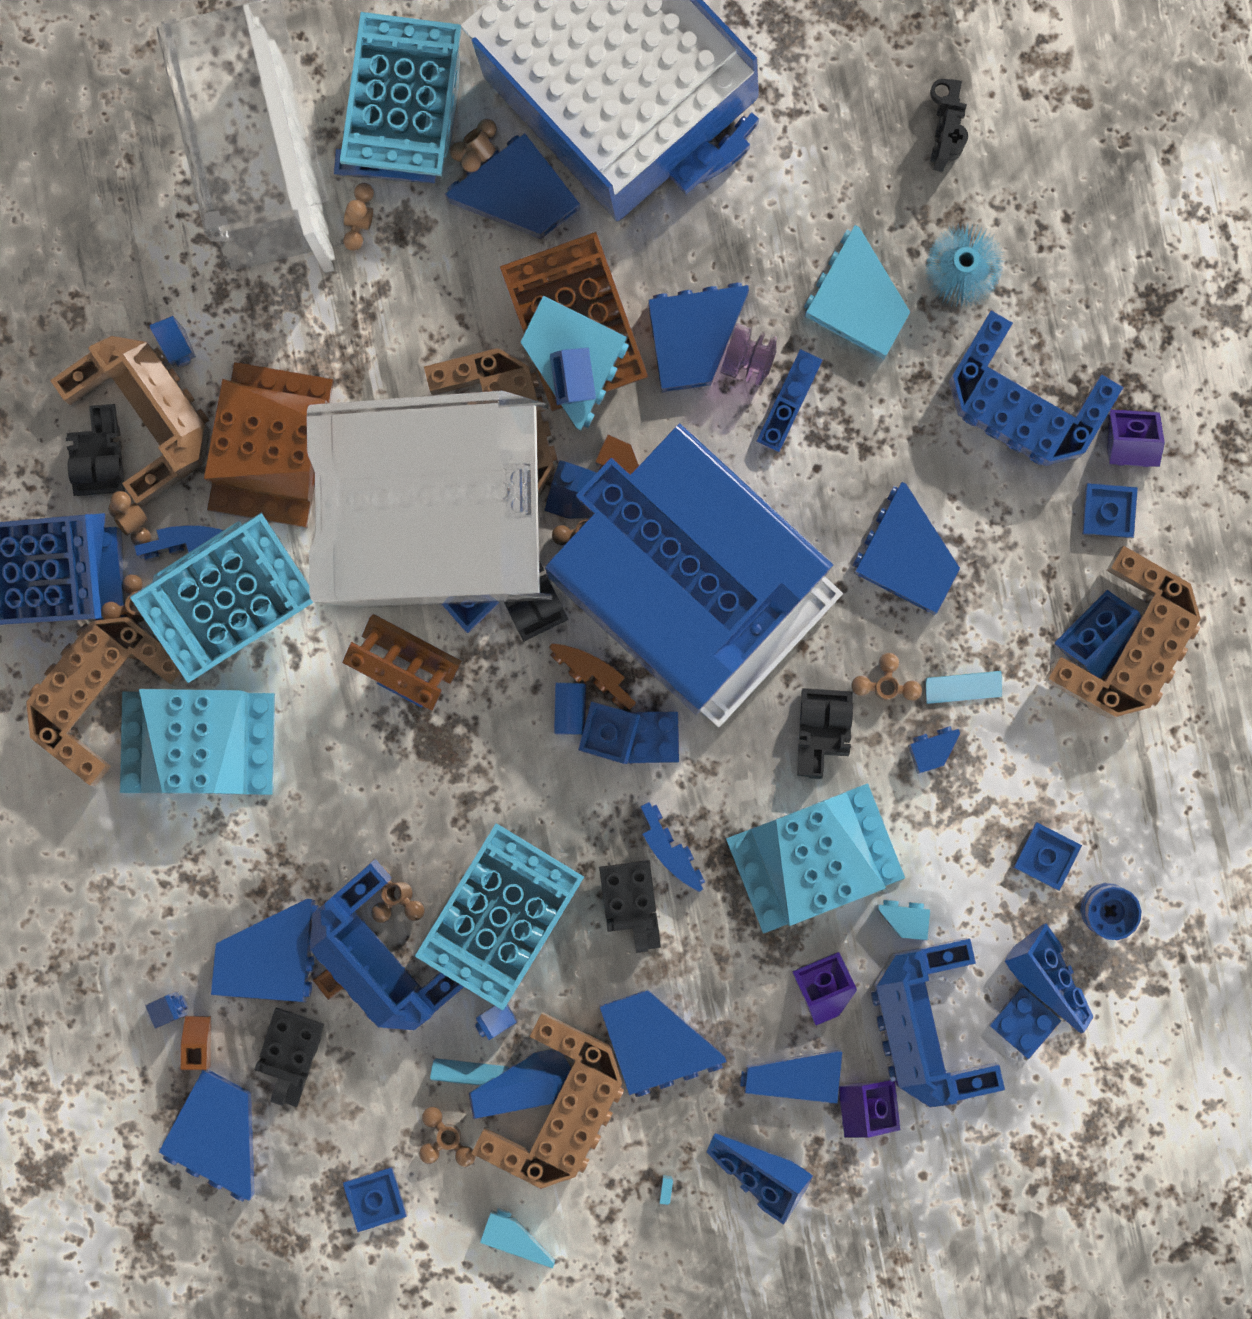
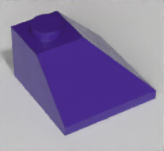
(825, 987)

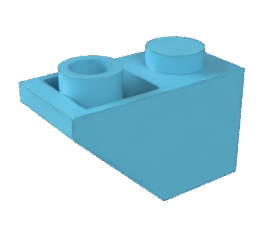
(907, 922)

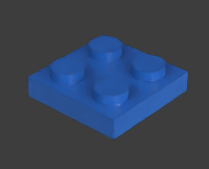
(1109, 510)
(609, 732)
(656, 738)
(1047, 856)
(1025, 1022)
(375, 1199)

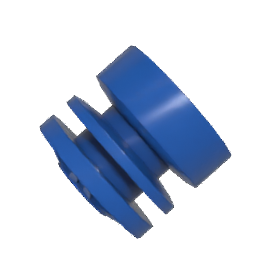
(1125, 908)

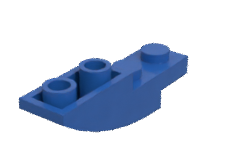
(734, 146)
(368, 172)
(789, 400)
(174, 540)
(674, 858)

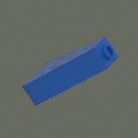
(800, 1077)

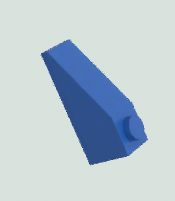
(173, 341)

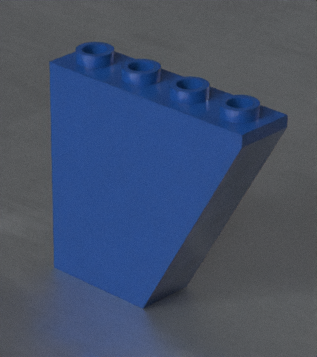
(516, 190)
(693, 333)
(907, 554)
(268, 958)
(655, 1043)
(215, 1135)

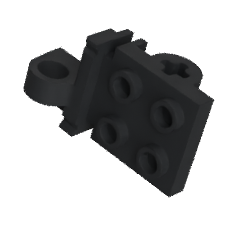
(949, 125)
(94, 457)
(537, 616)
(825, 726)
(629, 902)
(289, 1054)

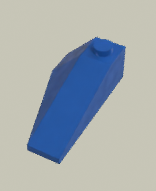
(565, 485)
(111, 568)
(1041, 969)
(523, 1085)
(770, 1178)

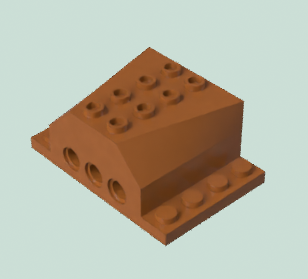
(580, 280)
(261, 444)

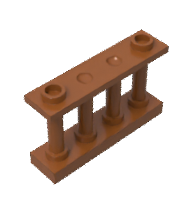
(408, 647)

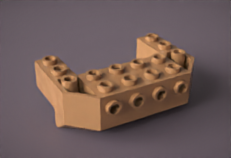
(496, 372)
(157, 401)
(1151, 650)
(79, 679)
(574, 1117)

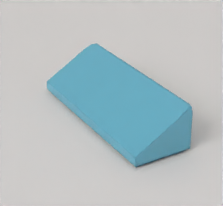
(963, 687)
(464, 1072)

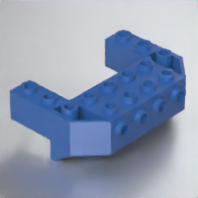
(1018, 415)
(366, 965)
(912, 1032)

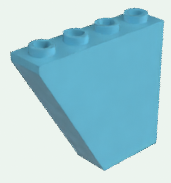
(858, 297)
(561, 328)

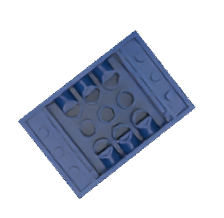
(50, 569)

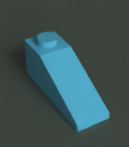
(510, 1236)

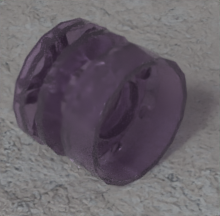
(749, 355)

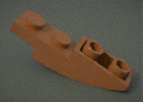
(585, 666)

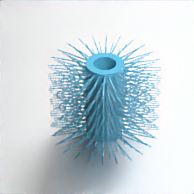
(967, 256)

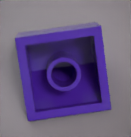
(1135, 438)
(869, 1108)

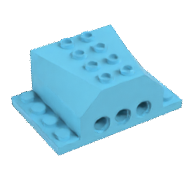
(402, 94)
(223, 596)
(197, 742)
(815, 859)
(499, 916)

